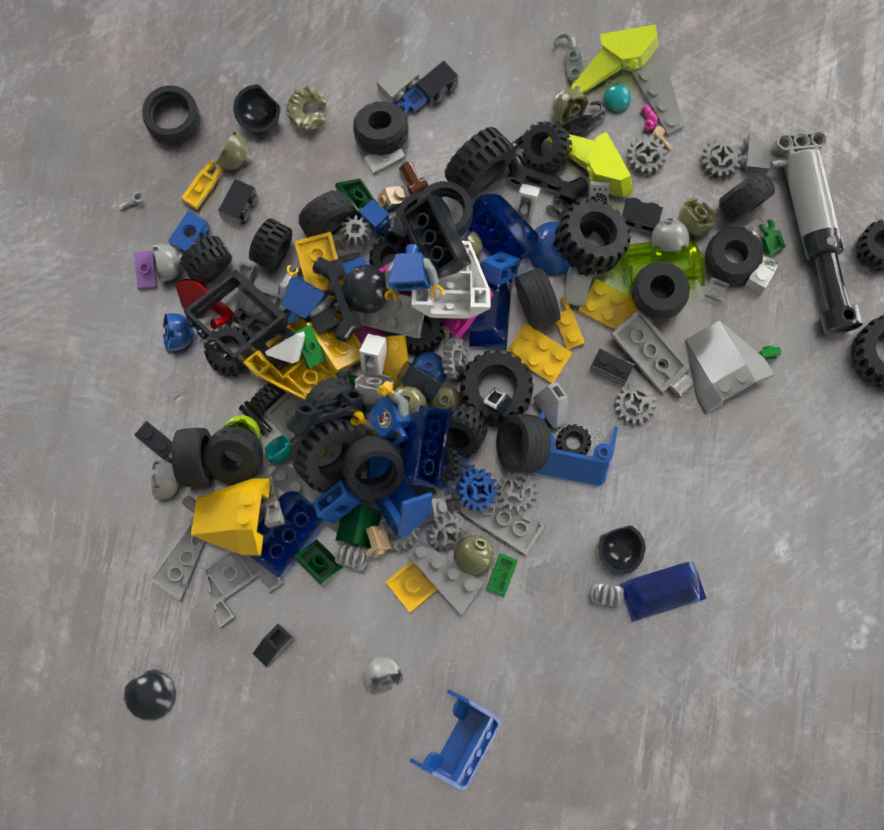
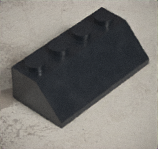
(436, 235)

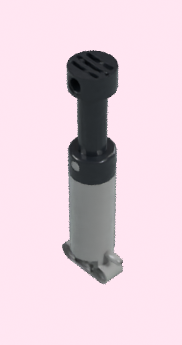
(817, 223)

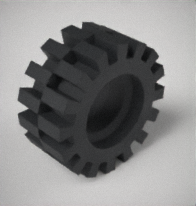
(266, 398)
(577, 431)
(453, 465)

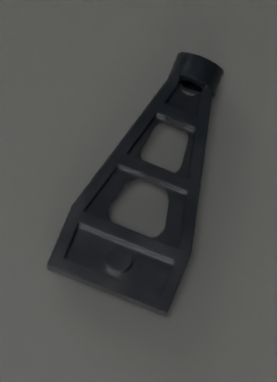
(247, 321)

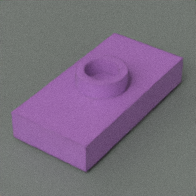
(145, 270)

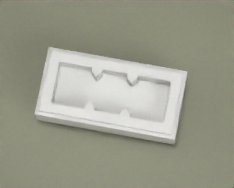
(378, 163)

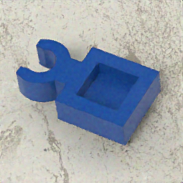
(413, 100)

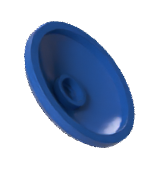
(545, 254)

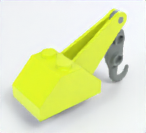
(620, 50)

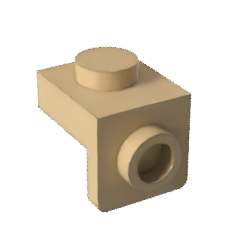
(391, 197)
(379, 541)

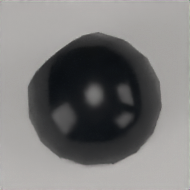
(255, 109)
(365, 289)
(621, 549)
(149, 695)

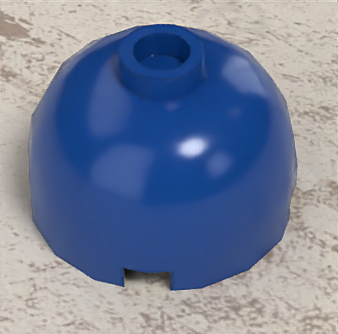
(176, 332)
(431, 363)

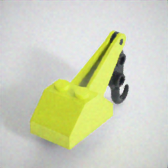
(598, 156)

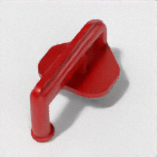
(192, 290)

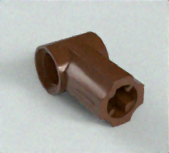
(412, 177)

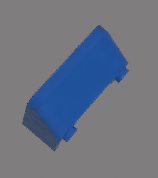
(580, 467)
(401, 508)
(465, 745)

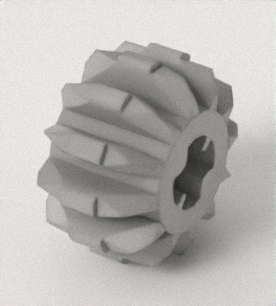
(358, 225)
(351, 557)
(607, 595)

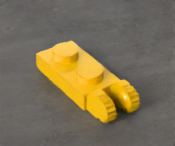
(202, 186)
(569, 328)

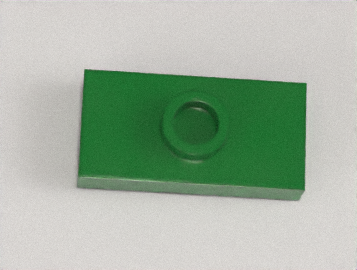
(311, 349)
(501, 575)

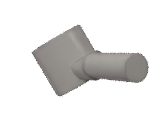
(133, 201)

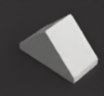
(289, 349)

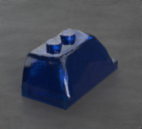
(502, 227)
(491, 327)
(425, 446)
(286, 540)
(662, 591)

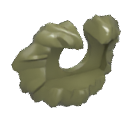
(298, 100)

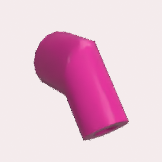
(651, 118)

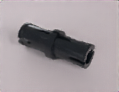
(250, 412)

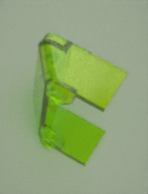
(639, 255)

